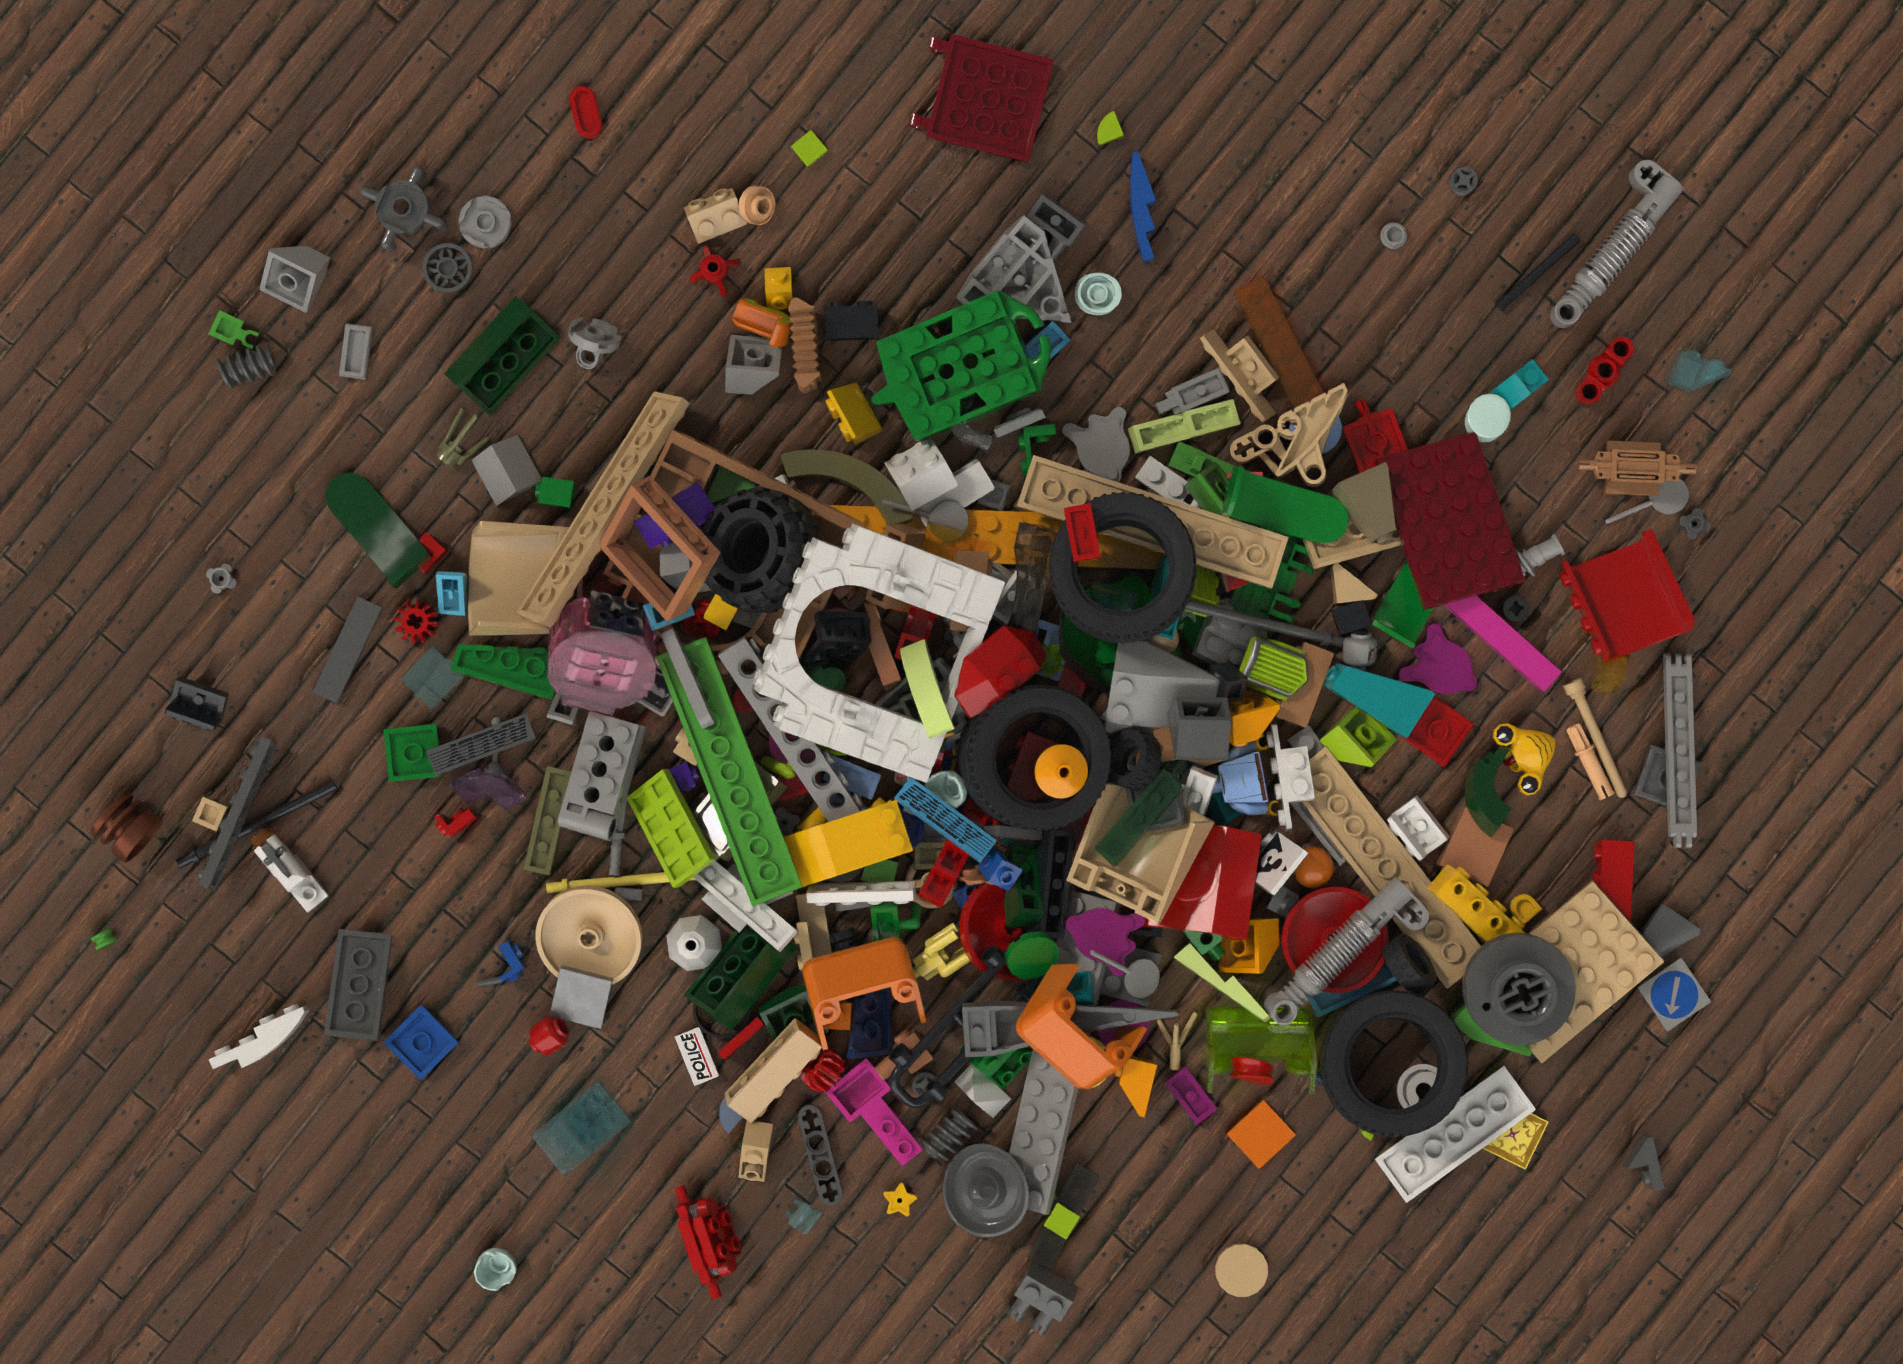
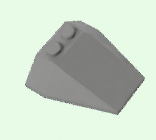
(1146, 685)

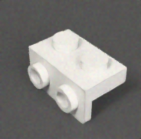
(1417, 828)

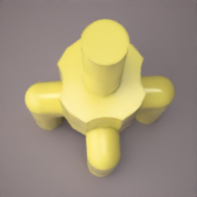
(936, 958)

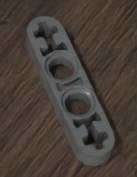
(818, 1155)

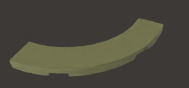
(850, 472)

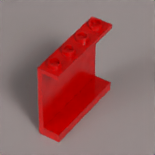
(1628, 599)

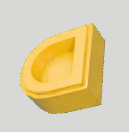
(1524, 908)

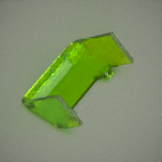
(1240, 1033)

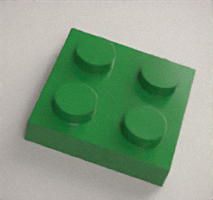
(407, 752)

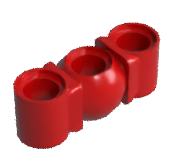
(1614, 364)

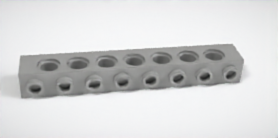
(791, 748)

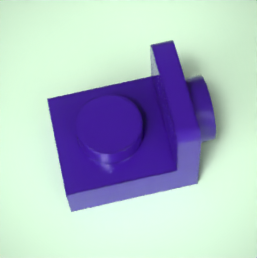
(685, 776)

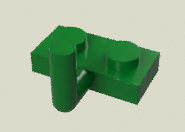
(887, 922)

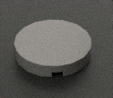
(485, 222)

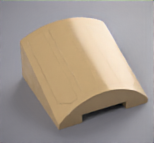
(501, 572)
(1151, 869)

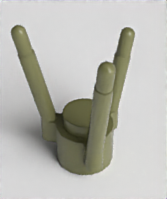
(450, 450)

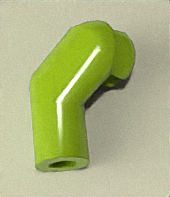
(777, 767)

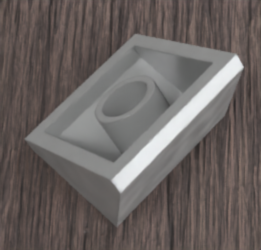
(506, 469)

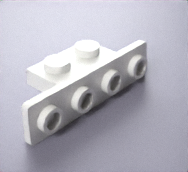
(1292, 774)

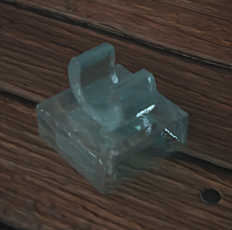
(804, 1217)

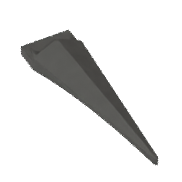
(992, 1024)

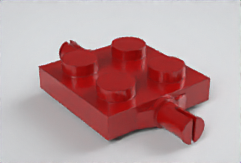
(1373, 436)

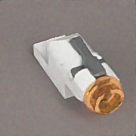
(288, 869)

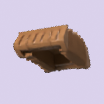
(804, 345)

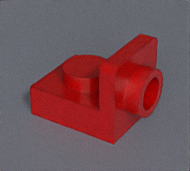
(460, 819)

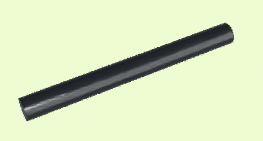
(1537, 272)

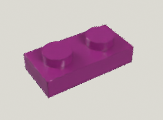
(1190, 1095)

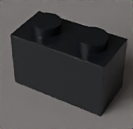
(851, 322)

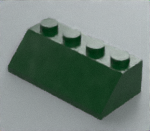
(502, 355)
(743, 960)

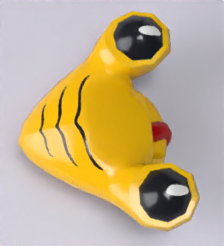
(1528, 752)

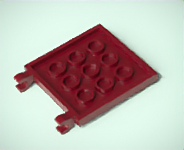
(987, 98)

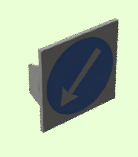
(1674, 994)

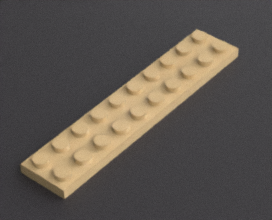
(585, 533)
(1218, 540)
(1381, 857)

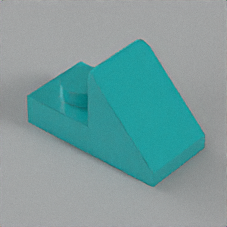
(1521, 384)

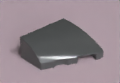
(1668, 930)

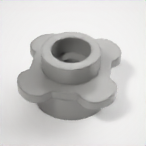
(217, 585)

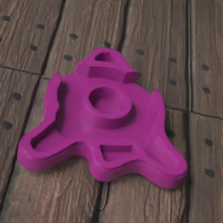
(1440, 665)
(1105, 933)

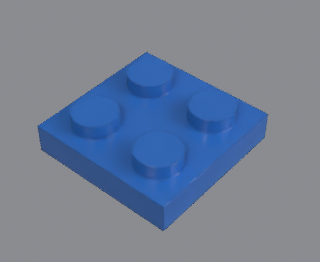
(421, 1042)

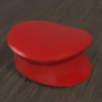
(1252, 1070)

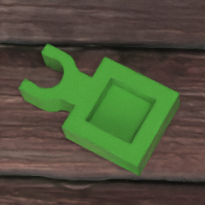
(229, 328)

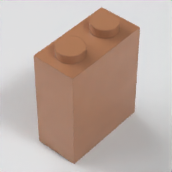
(1474, 849)

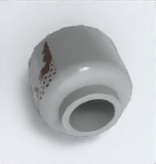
(1360, 650)

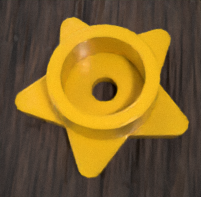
(899, 1192)

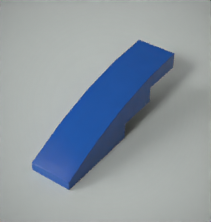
(1140, 198)

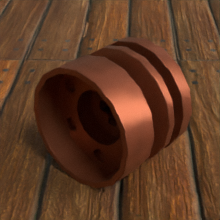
(122, 823)

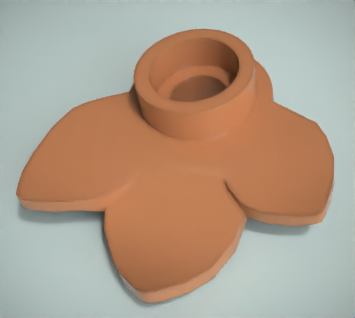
(973, 876)

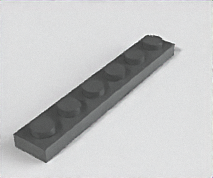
(233, 823)

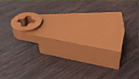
(880, 650)

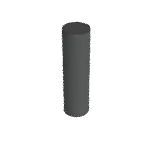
(495, 980)

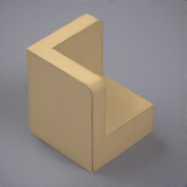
(210, 813)

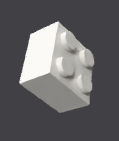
(921, 473)

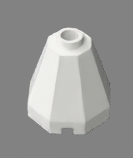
(703, 933)

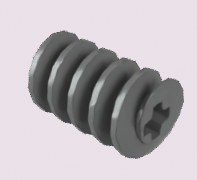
(247, 366)
(948, 1135)

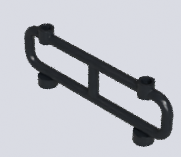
(904, 1057)

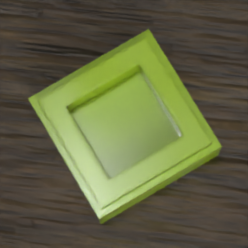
(809, 148)
(1061, 1220)

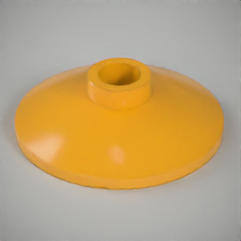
(1049, 766)

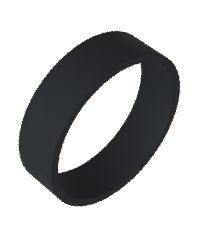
(720, 1035)

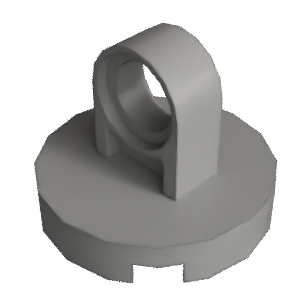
(595, 337)

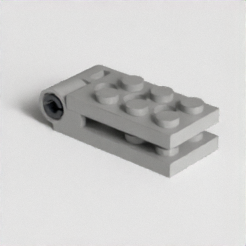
(578, 807)

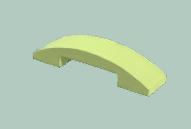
(926, 689)

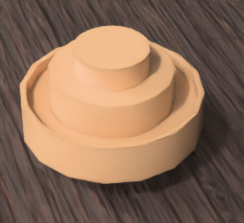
(757, 205)

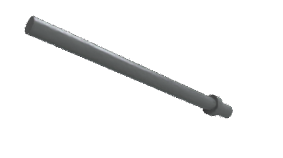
(1324, 637)

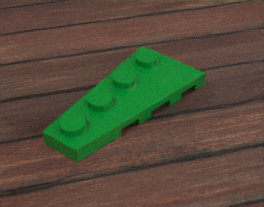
(506, 666)

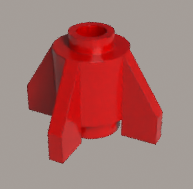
(714, 277)

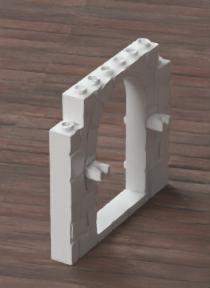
(898, 572)

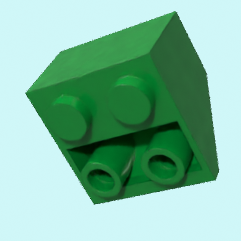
(1002, 1067)

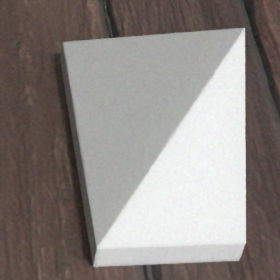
(982, 1090)

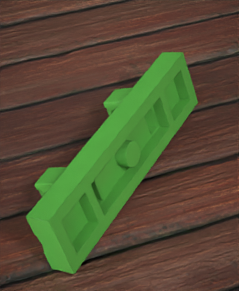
(1191, 460)

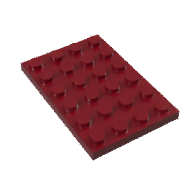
(1451, 521)

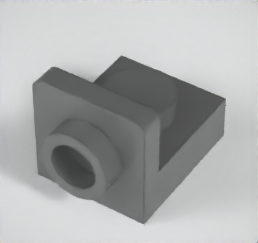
(1282, 901)

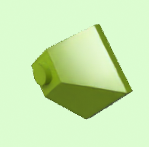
(1358, 739)

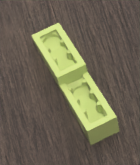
(1183, 426)
(1232, 988)

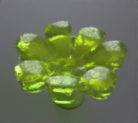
(1052, 653)

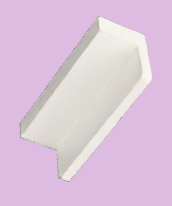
(972, 485)

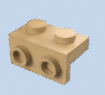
(714, 215)

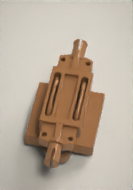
(1635, 468)

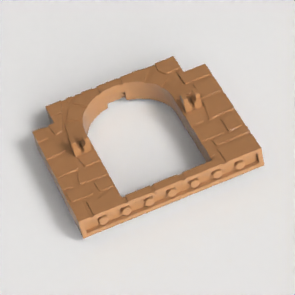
(692, 461)

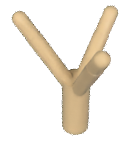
(1175, 1044)

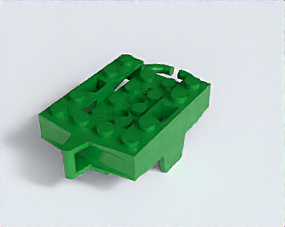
(997, 378)

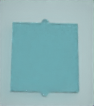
(431, 678)

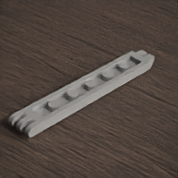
(1680, 749)

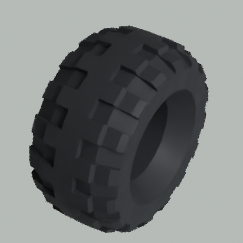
(731, 527)

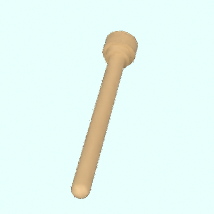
(1576, 690)

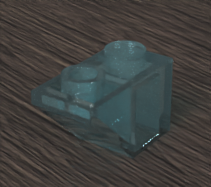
(1692, 372)

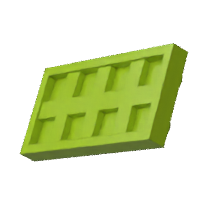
(671, 828)

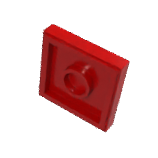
(1439, 732)

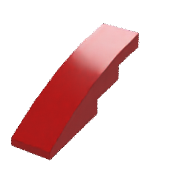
(949, 862)

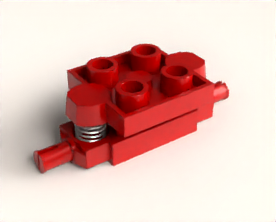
(707, 1238)

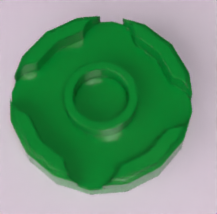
(1032, 955)

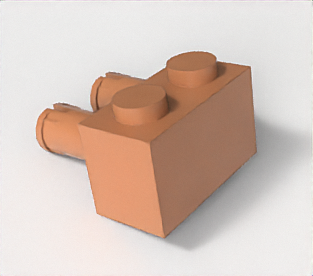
(910, 1039)

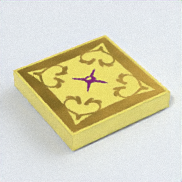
(1519, 1141)

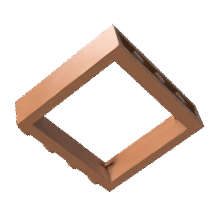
(681, 532)

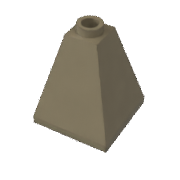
(1369, 502)

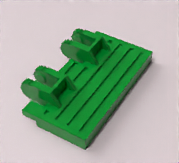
(1259, 599)

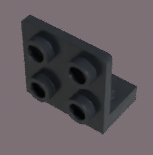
(839, 637)

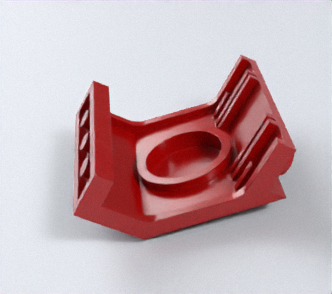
(1217, 887)

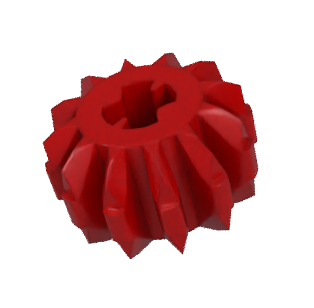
(414, 631)
(823, 1070)

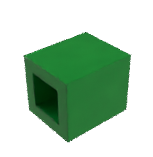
(556, 492)

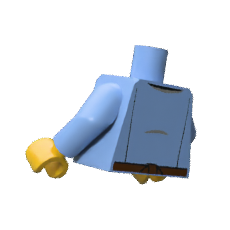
(1243, 780)

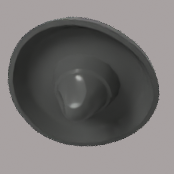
(985, 1190)

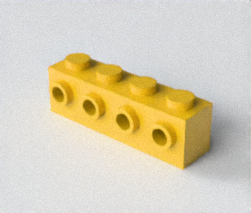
(1472, 905)

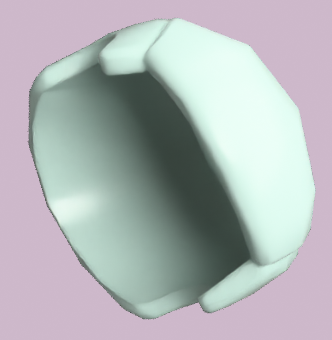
(948, 787)
(495, 1269)

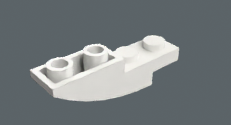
(269, 1034)

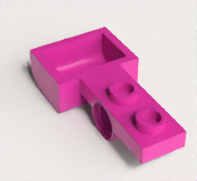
(861, 1094)

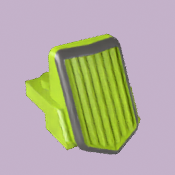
(1274, 668)

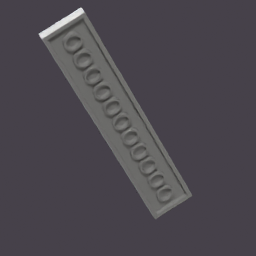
(1047, 1094)

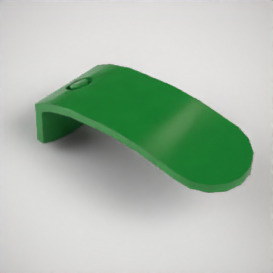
(1284, 507)
(1401, 610)

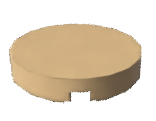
(1241, 1270)

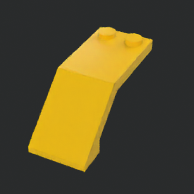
(849, 843)

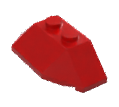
(998, 668)

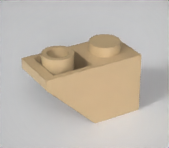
(755, 1151)

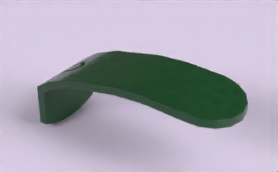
(376, 527)

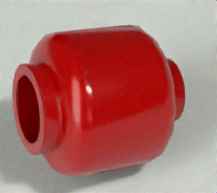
(548, 1035)

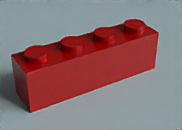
(1615, 872)

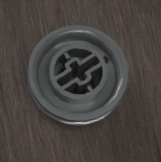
(1494, 978)

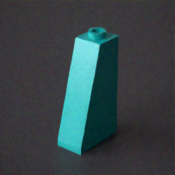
(1382, 698)

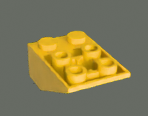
(856, 416)

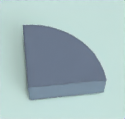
(728, 1117)

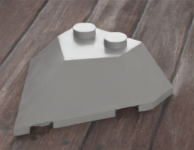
(1022, 269)

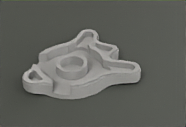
(1103, 445)

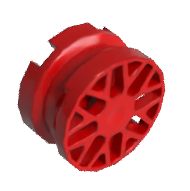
(699, 626)

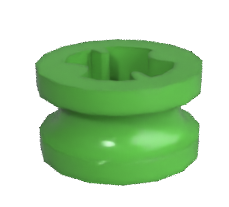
(104, 939)

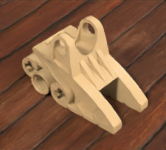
(1308, 439)

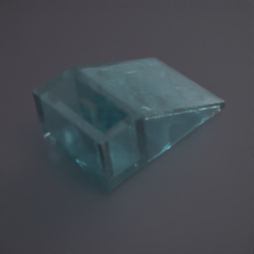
(581, 1128)

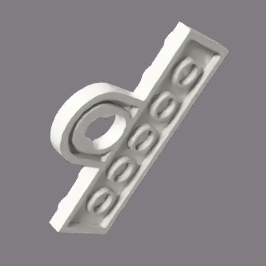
(1472, 1124)

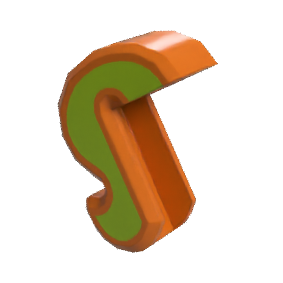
(763, 321)

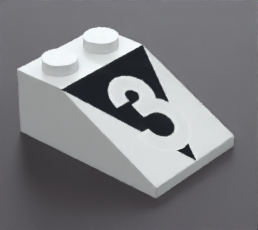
(1277, 861)

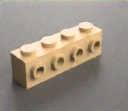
(773, 1071)

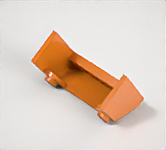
(857, 973)
(1052, 1034)

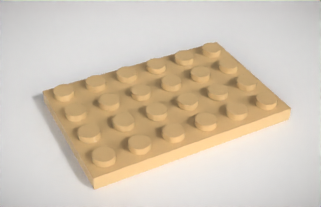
(1603, 954)

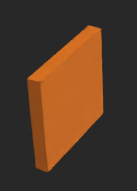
(1261, 1134)

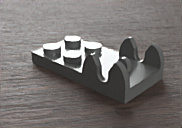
(358, 985)

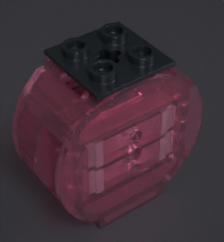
(601, 653)

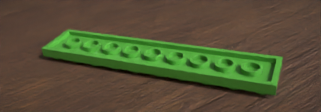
(733, 780)

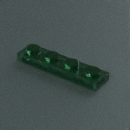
(1139, 817)

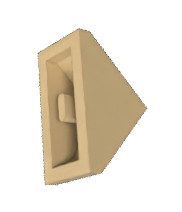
(1347, 587)

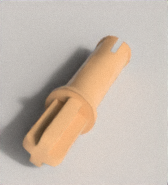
(1589, 760)

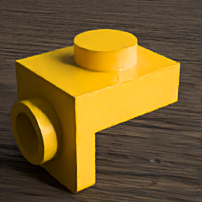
(778, 287)

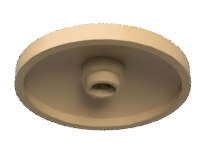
(589, 932)

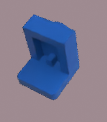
(999, 869)
(513, 955)

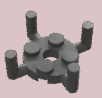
(410, 221)

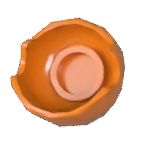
(1315, 868)

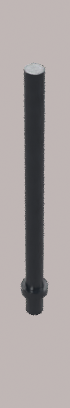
(196, 854)

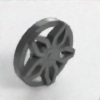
(447, 268)

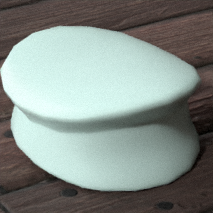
(1097, 293)
(1488, 417)

